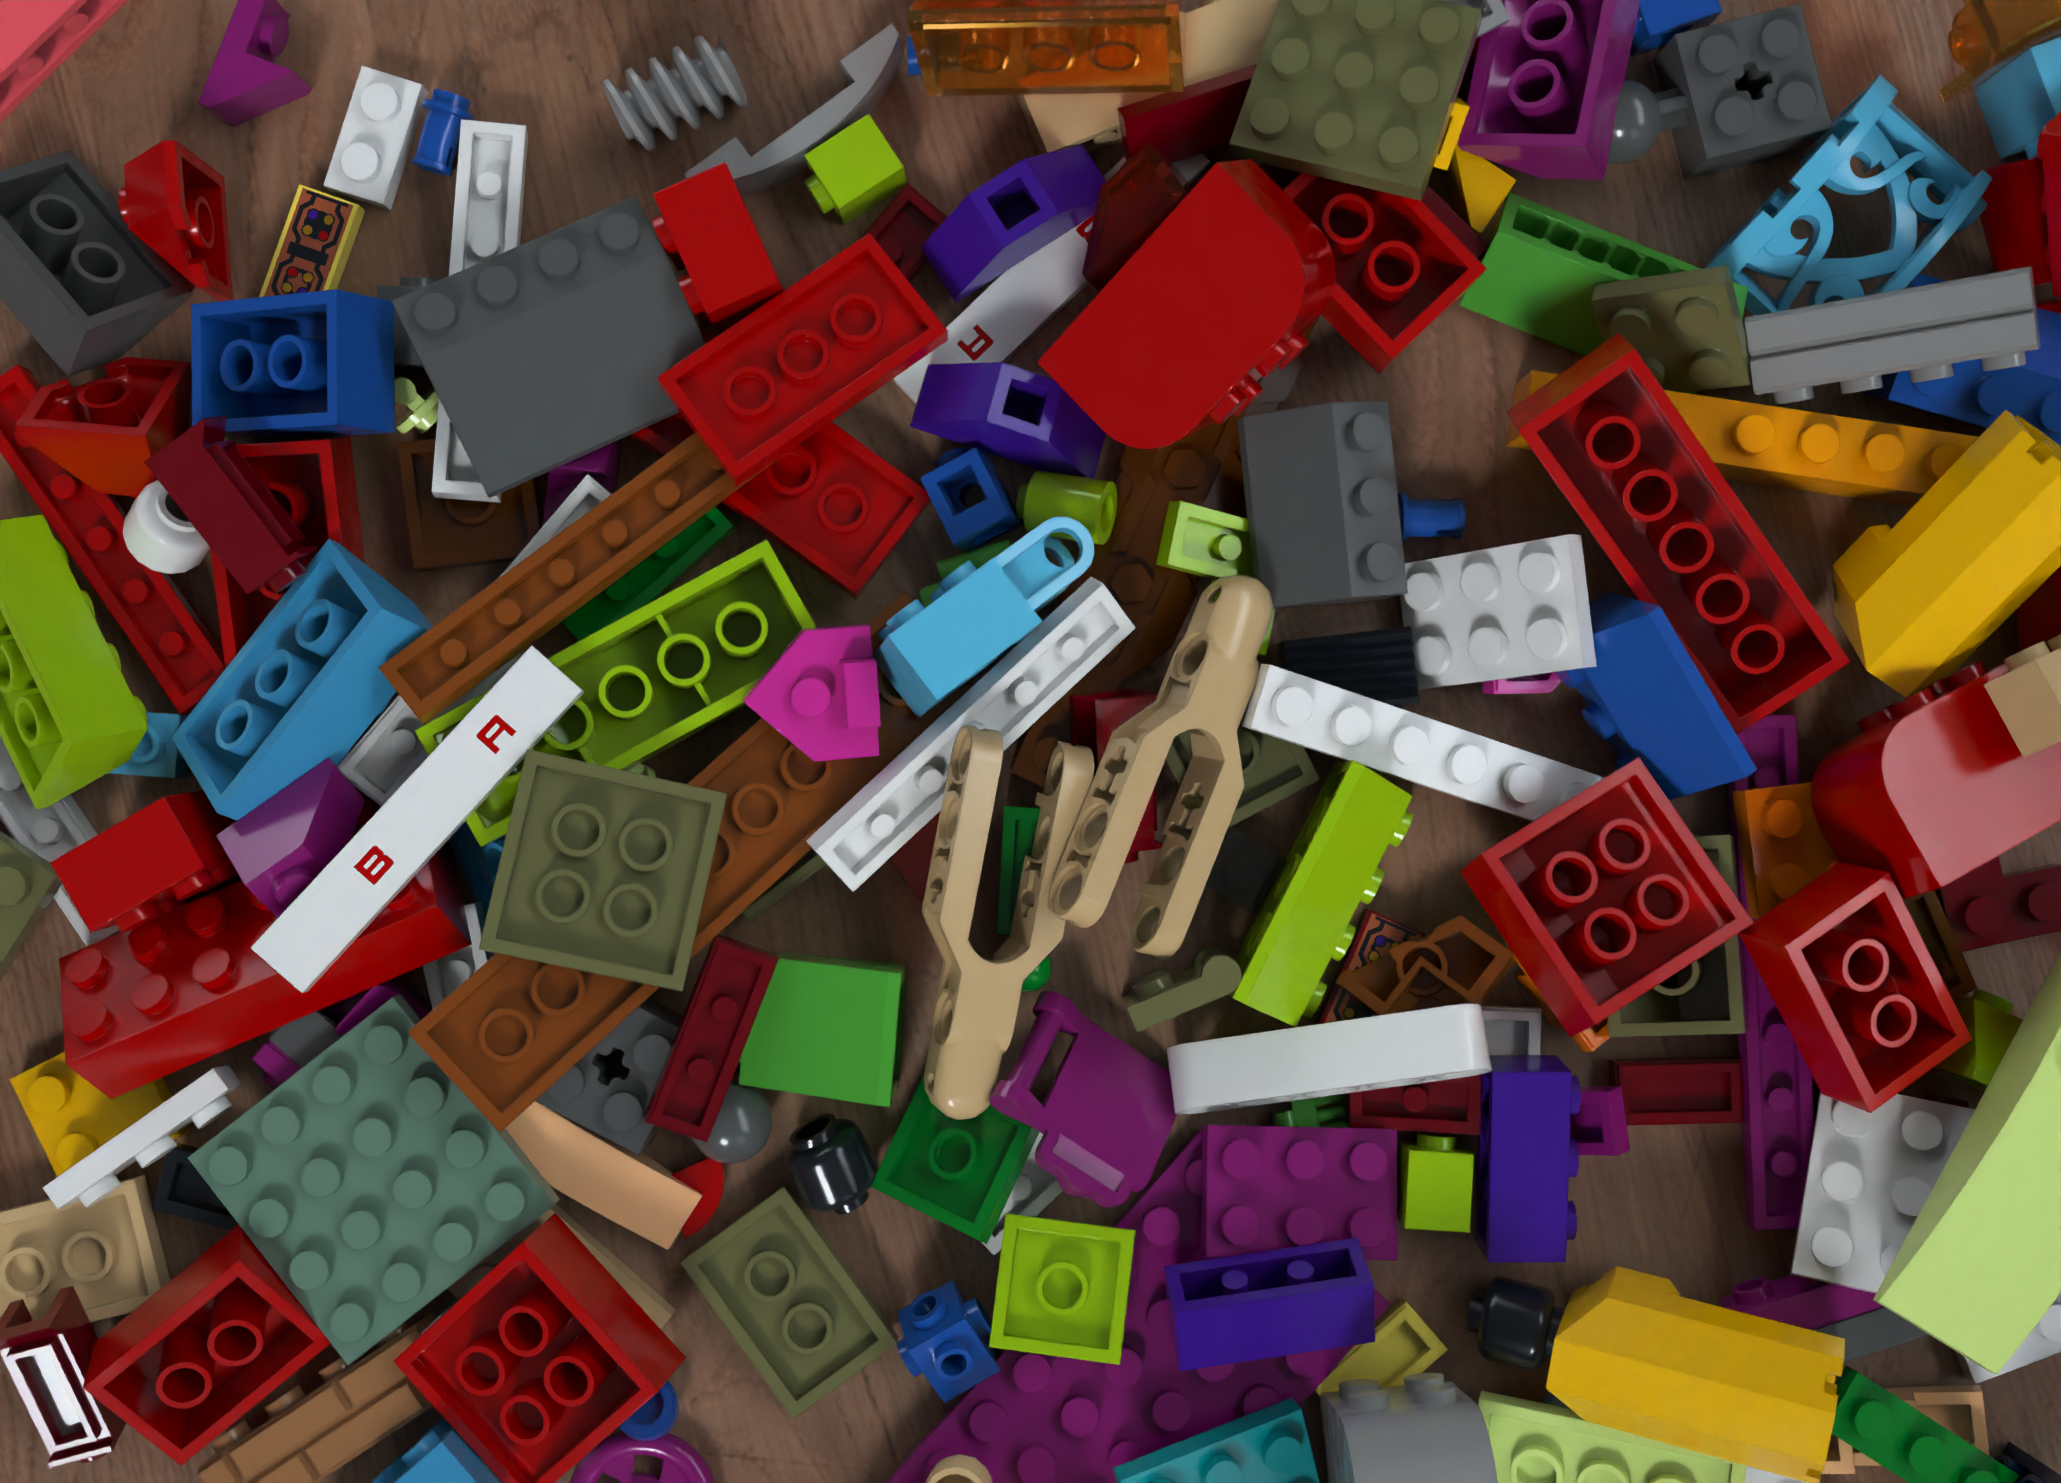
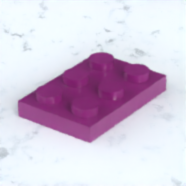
(1298, 1188)

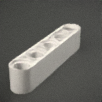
(1329, 1059)

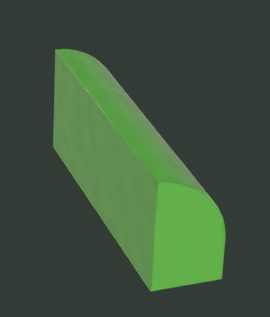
(1546, 272)

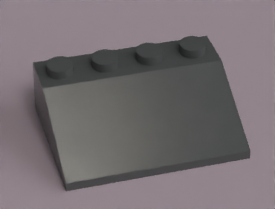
(554, 344)

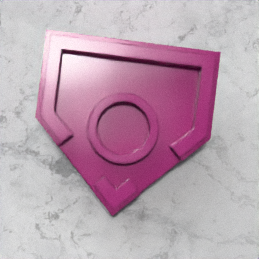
(823, 693)

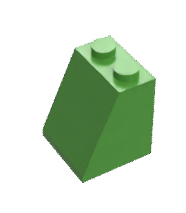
(829, 1029)

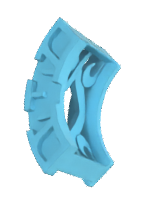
(1878, 136)

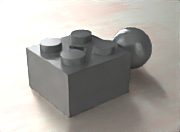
(1712, 122)
(616, 1103)

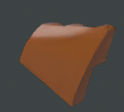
(1438, 970)

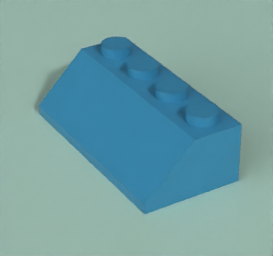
(300, 683)

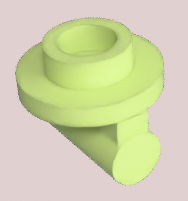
(422, 410)

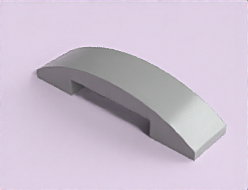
(868, 76)

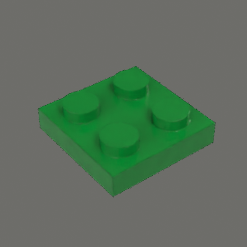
(955, 1167)

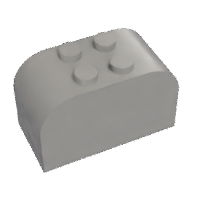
(1404, 1433)

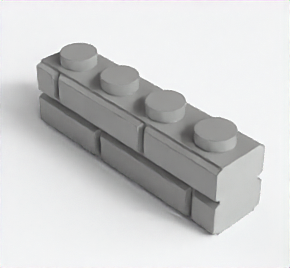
(1894, 332)

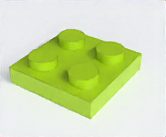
(1062, 1288)

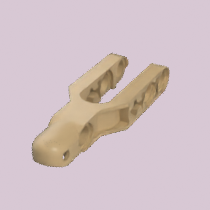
(1201, 692)
(977, 995)

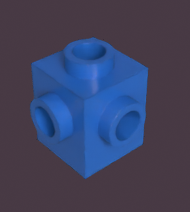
(947, 1340)

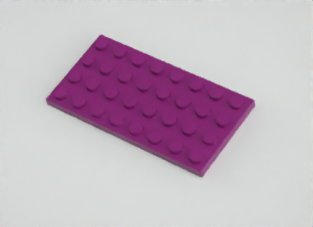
(1082, 1417)

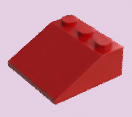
(1605, 897)
(541, 1358)

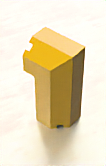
(1956, 561)
(1697, 1374)

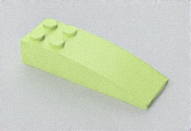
(1989, 1235)

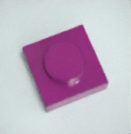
(1601, 1122)

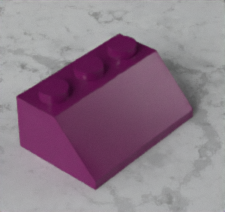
(1550, 87)

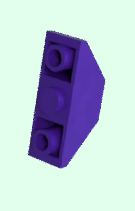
(1013, 218)
(1009, 416)

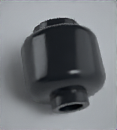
(831, 1164)
(1514, 1322)

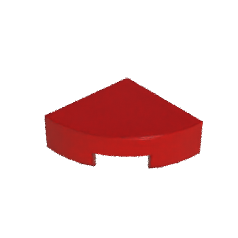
(709, 1180)

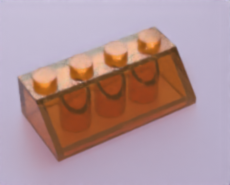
(1049, 46)

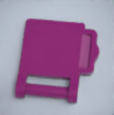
(1102, 1112)

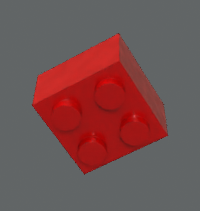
(715, 239)
(148, 863)

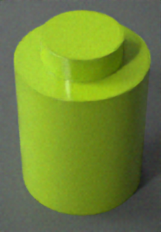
(1063, 495)

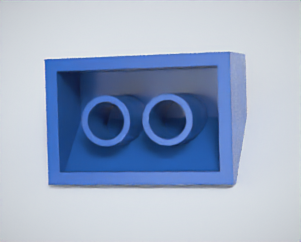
(1982, 396)
(1655, 701)

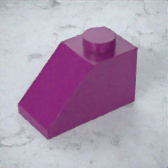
(293, 835)

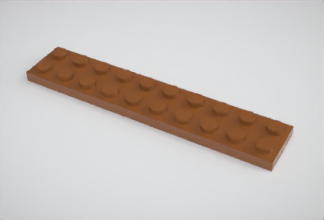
(530, 1021)

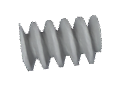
(675, 92)

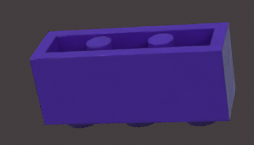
(1526, 1159)
(1270, 1304)

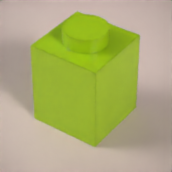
(854, 171)
(1434, 1183)

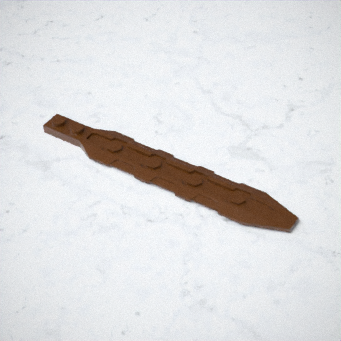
(1155, 598)

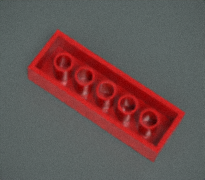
(1677, 531)
(197, 987)

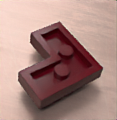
(2000, 907)

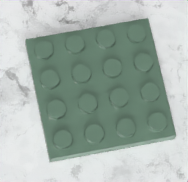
(371, 1181)

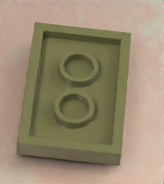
(789, 1300)

